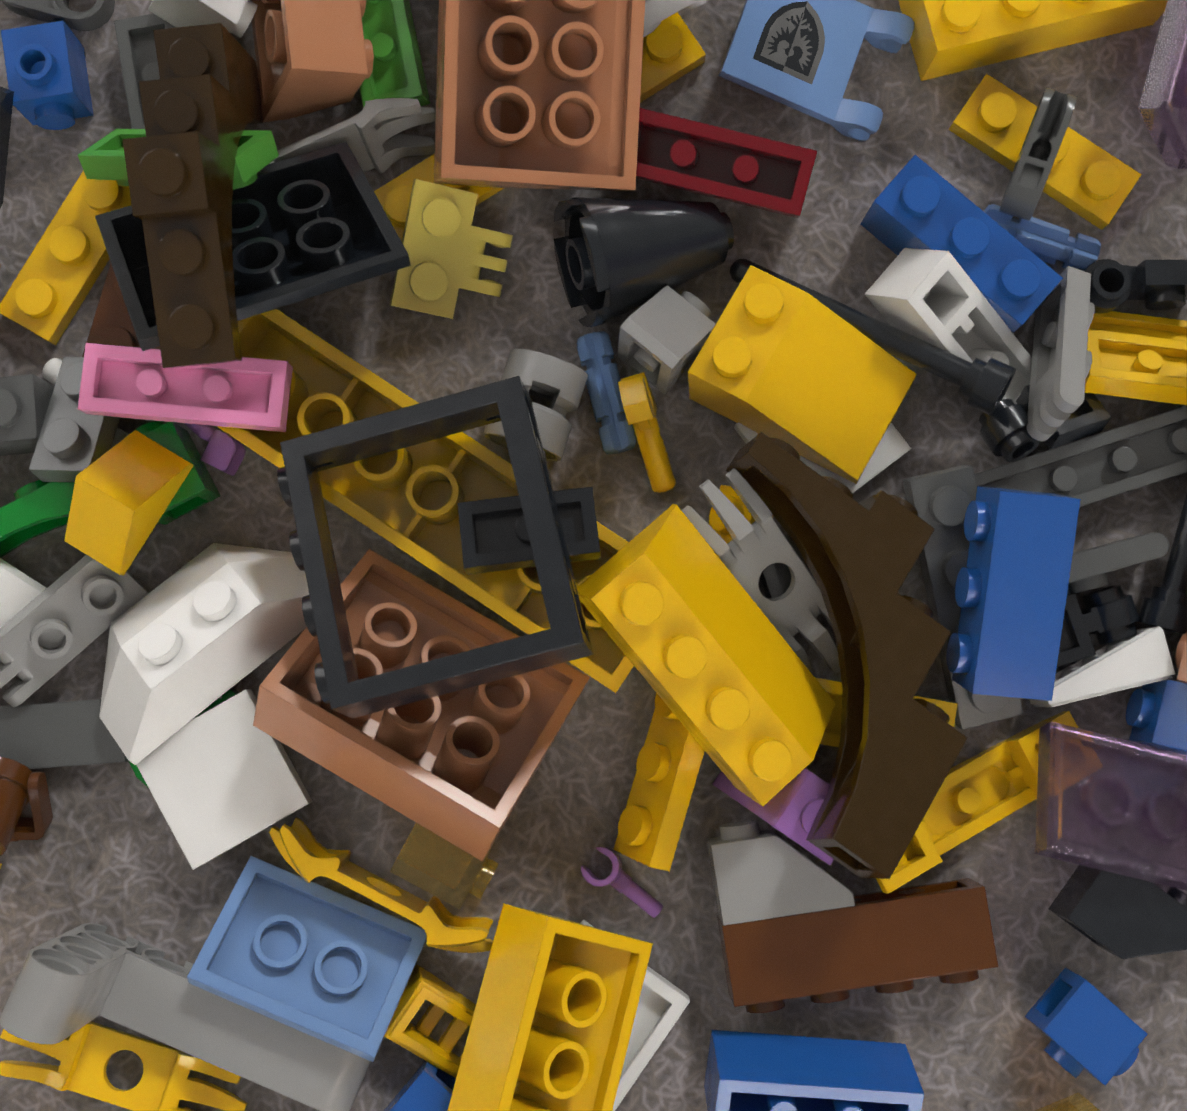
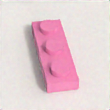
(229, 394)

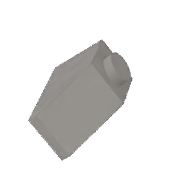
(665, 336)
(766, 877)

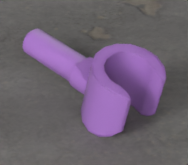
(222, 450)
(623, 883)

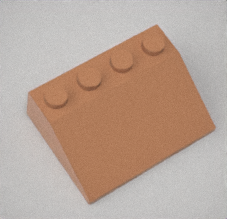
(538, 93)
(442, 760)

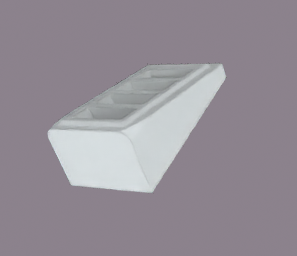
(1114, 668)

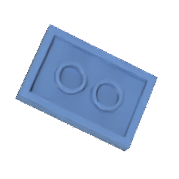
(309, 958)

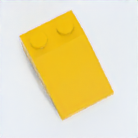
(799, 375)

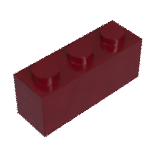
(723, 163)

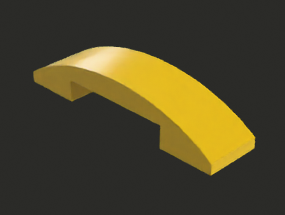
(973, 799)

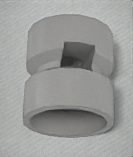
(549, 379)

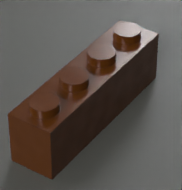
(876, 943)

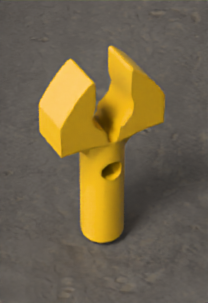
(641, 413)

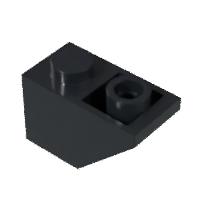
(1123, 913)

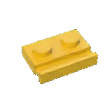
(1138, 357)

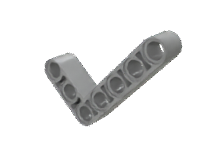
(133, 985)

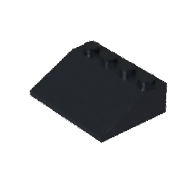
(294, 236)

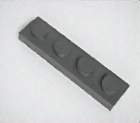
(942, 503)

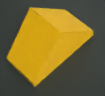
(123, 499)

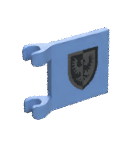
(806, 55)

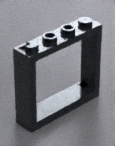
(314, 553)

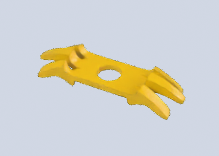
(441, 927)
(85, 1062)

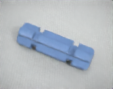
(1049, 240)
(603, 388)

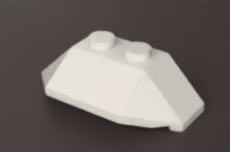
(196, 640)

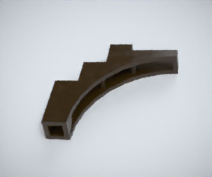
(185, 187)
(890, 745)

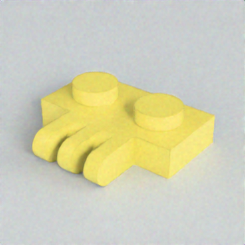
(444, 251)

